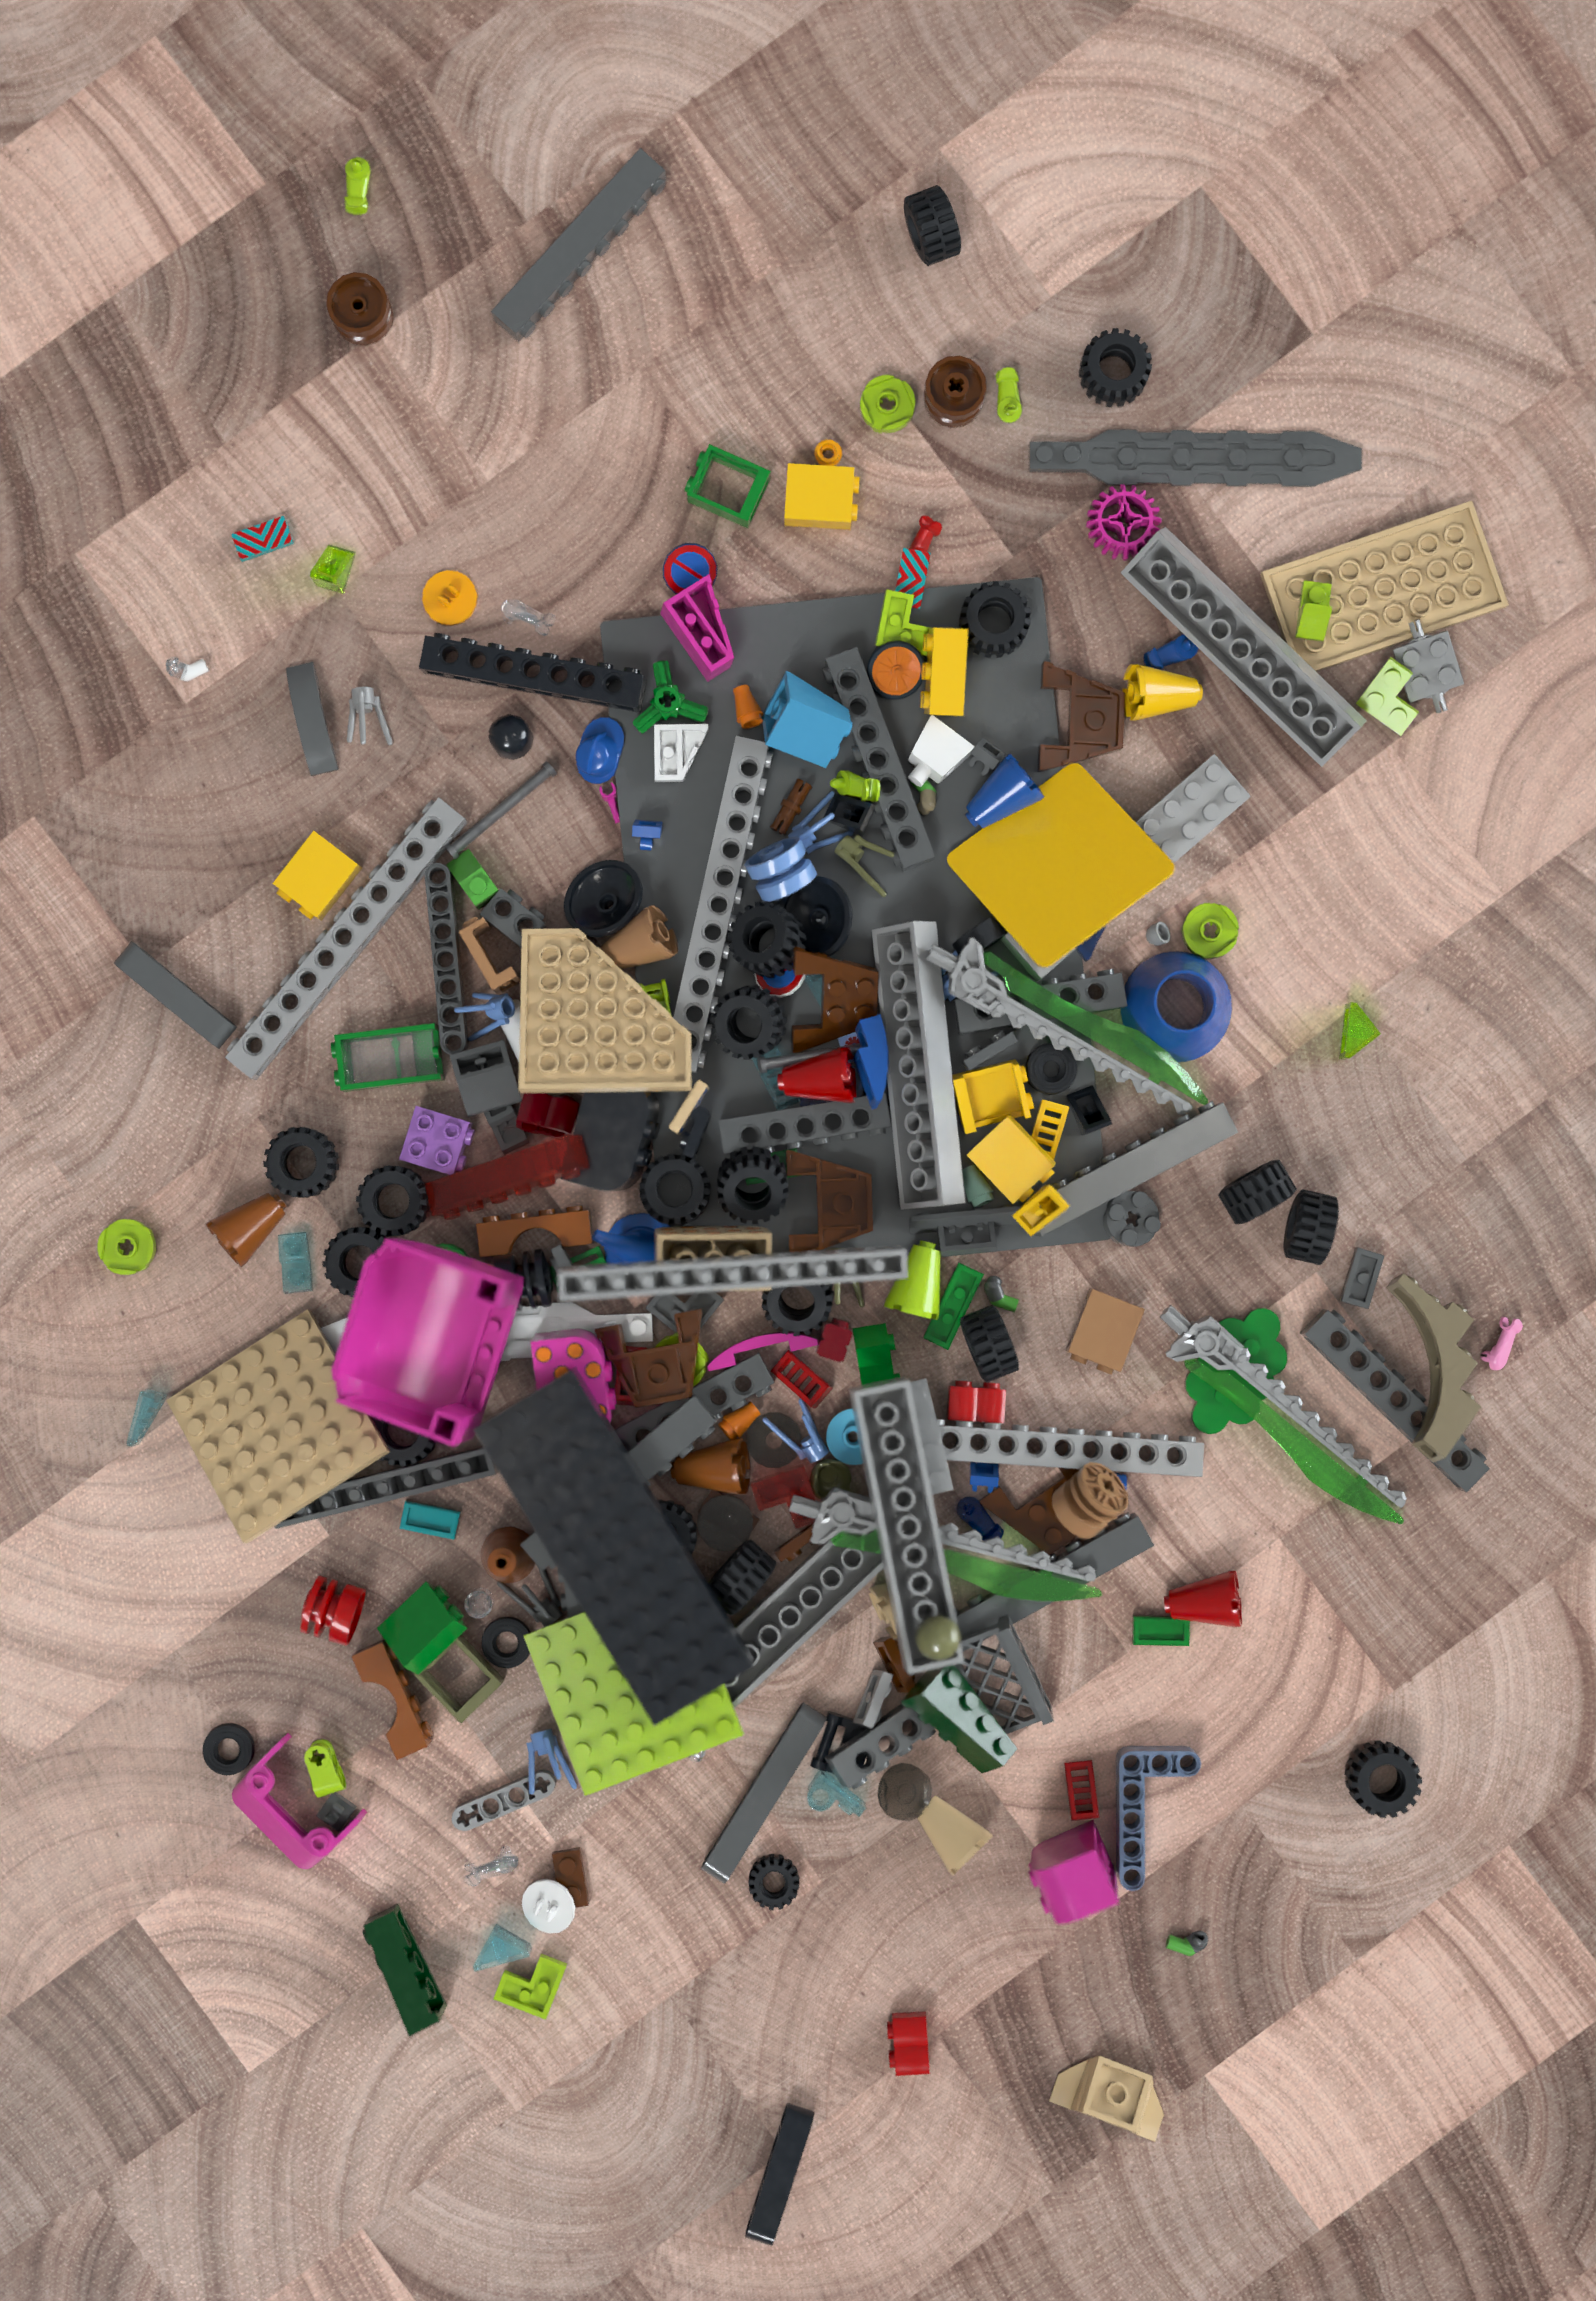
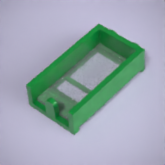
(388, 1057)

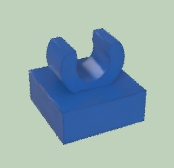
(647, 831)
(984, 1475)

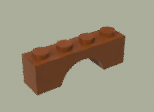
(499, 1236)
(379, 1665)

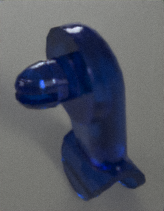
(976, 1517)

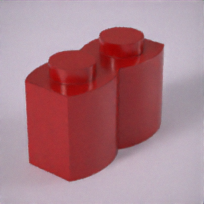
(976, 1403)
(910, 2043)

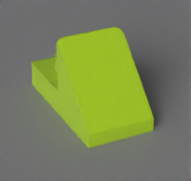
(1313, 610)

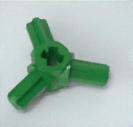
(678, 707)

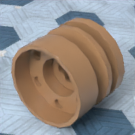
(1090, 1500)

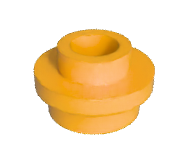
(826, 445)

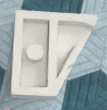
(676, 749)

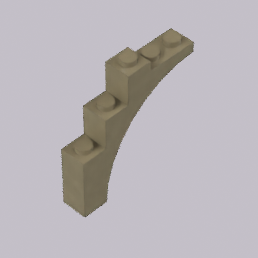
(1441, 1329)

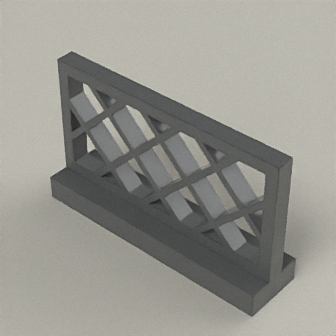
(1023, 1670)

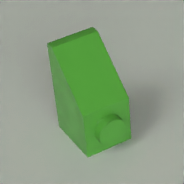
(473, 879)

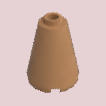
(642, 940)

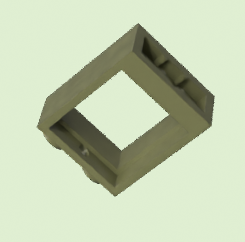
(463, 1711)

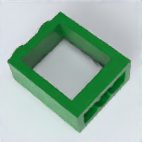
(704, 462)

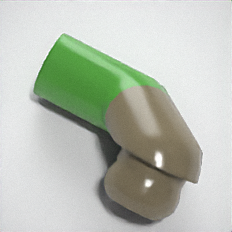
(927, 798)

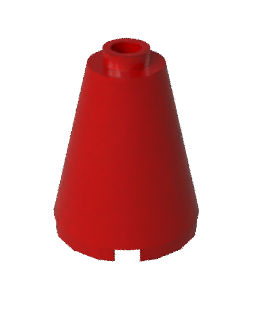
(821, 1077)
(1207, 1601)

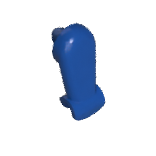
(1170, 653)

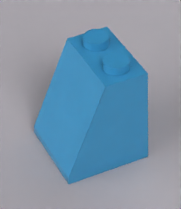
(805, 721)

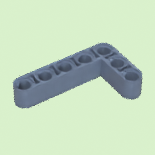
(1136, 1802)

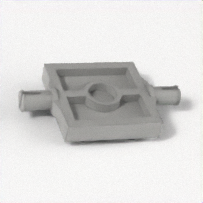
(1432, 665)

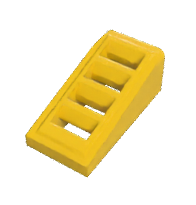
(1054, 1107)

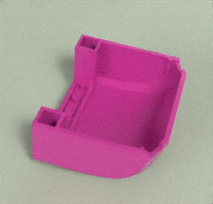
(425, 1339)

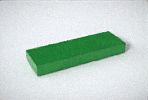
(953, 1305)

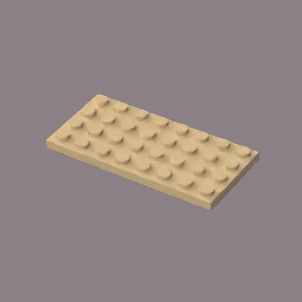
(1380, 583)

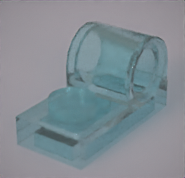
(847, 1799)

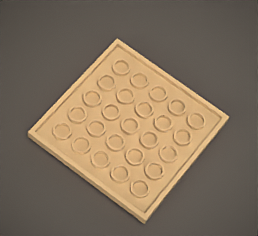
(274, 1428)

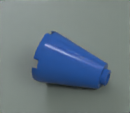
(1003, 794)

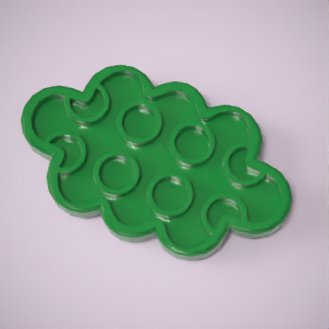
(1259, 1335)

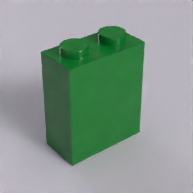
(422, 1627)

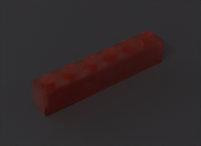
(507, 1176)

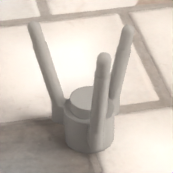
(363, 703)

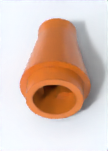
(747, 709)
(739, 1421)

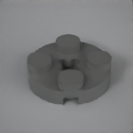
(1146, 1223)

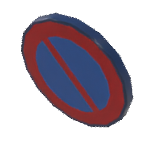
(687, 565)

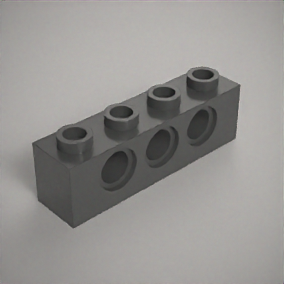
(843, 1759)

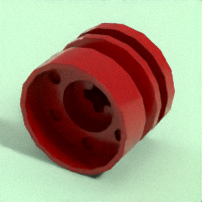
(332, 1610)

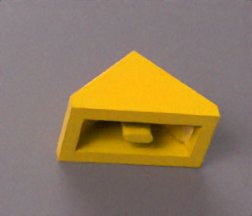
(1040, 1209)

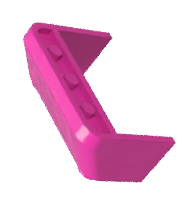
(302, 1848)

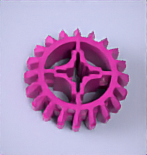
(1112, 523)

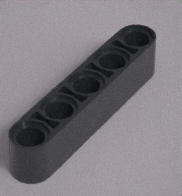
(779, 2174)

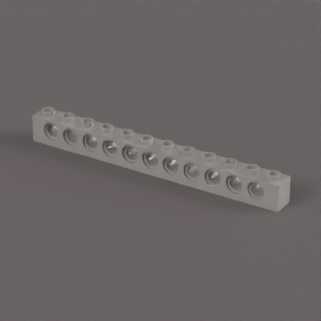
(744, 752)
(344, 955)
(731, 1272)
(1188, 1464)

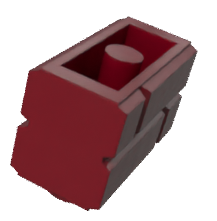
(835, 1339)

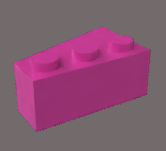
(699, 627)

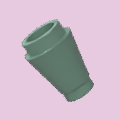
(976, 1187)

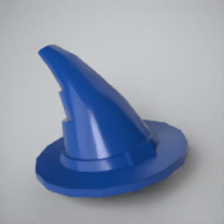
(629, 1239)

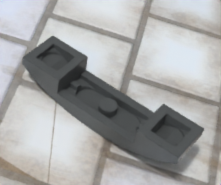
(311, 719)

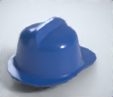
(600, 750)

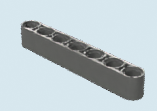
(439, 948)
(763, 1793)

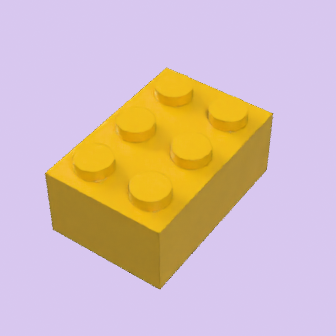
(944, 671)

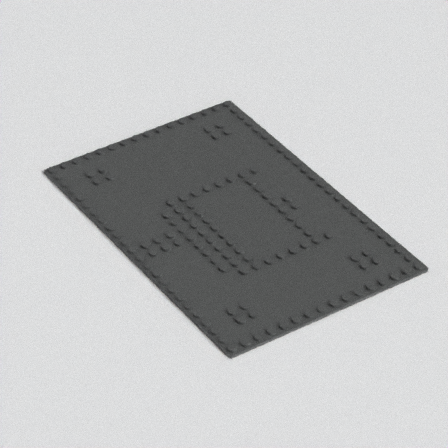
(1000, 705)

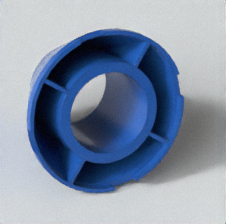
(1142, 1009)

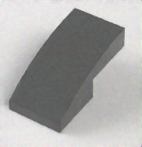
(504, 1127)

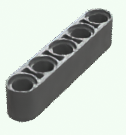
(175, 995)

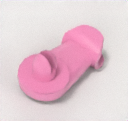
(1500, 1352)

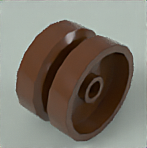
(359, 308)
(967, 395)

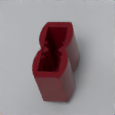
(547, 1114)

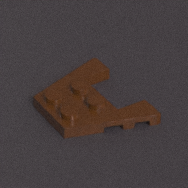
(1093, 719)
(846, 997)
(842, 1202)
(657, 1372)
(1036, 1517)

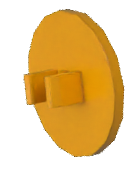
(449, 598)

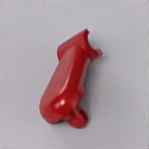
(925, 534)

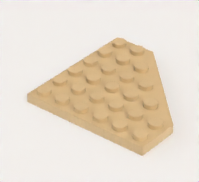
(592, 1023)

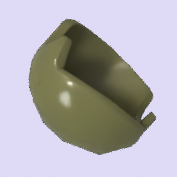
(827, 1475)
(938, 1637)

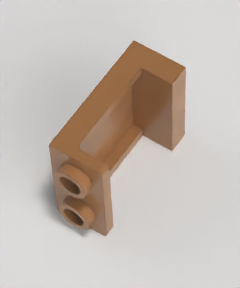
(497, 981)
(1105, 1331)

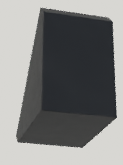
(850, 813)
(1088, 1110)

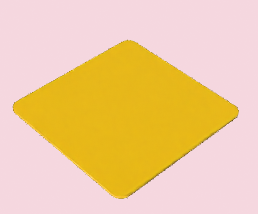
(1061, 866)

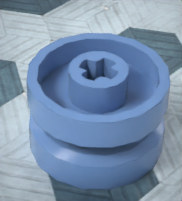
(780, 869)

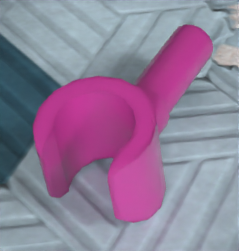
(611, 802)

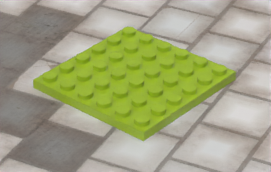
(603, 1719)

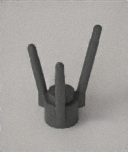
(545, 1610)

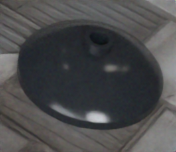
(596, 890)
(814, 901)

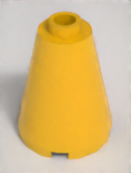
(1158, 692)

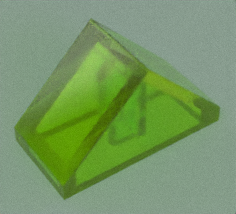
(333, 569)
(1356, 1031)

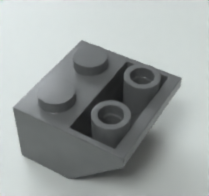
(485, 1078)

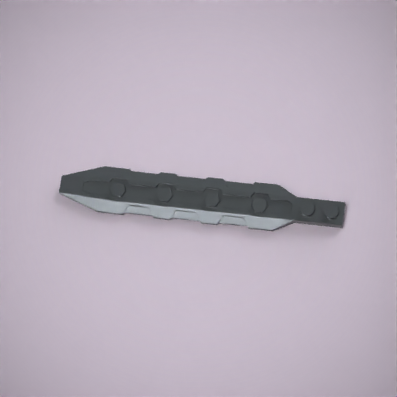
(1201, 458)

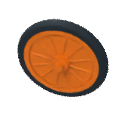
(895, 670)

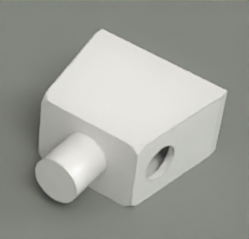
(937, 752)

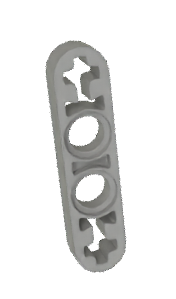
(505, 1803)

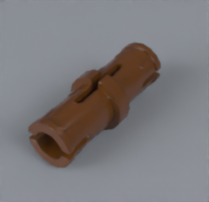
(791, 807)

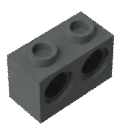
(510, 924)

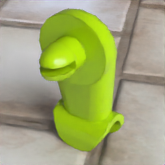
(357, 183)
(1008, 398)
(854, 785)

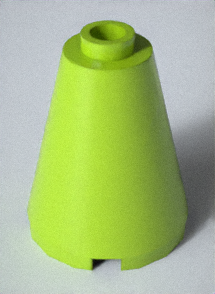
(921, 1290)

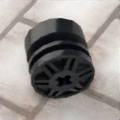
(536, 1276)

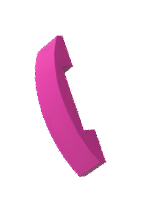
(728, 1359)

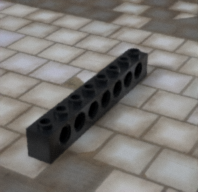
(627, 698)

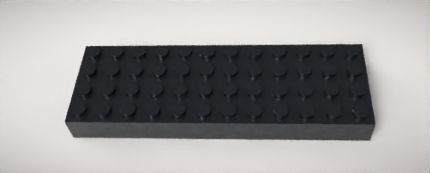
(615, 1546)

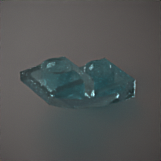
(295, 1262)

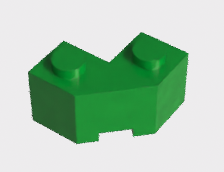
(873, 1353)

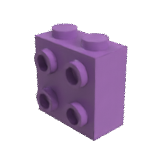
(437, 1141)

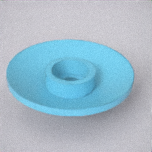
(838, 1441)

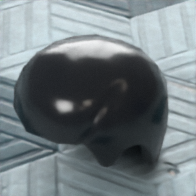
(510, 737)

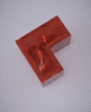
(779, 1489)

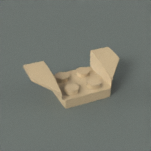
(1111, 2095)

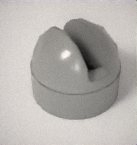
(1158, 934)

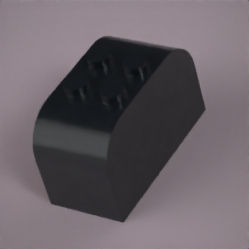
(616, 1137)

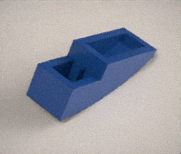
(872, 1058)

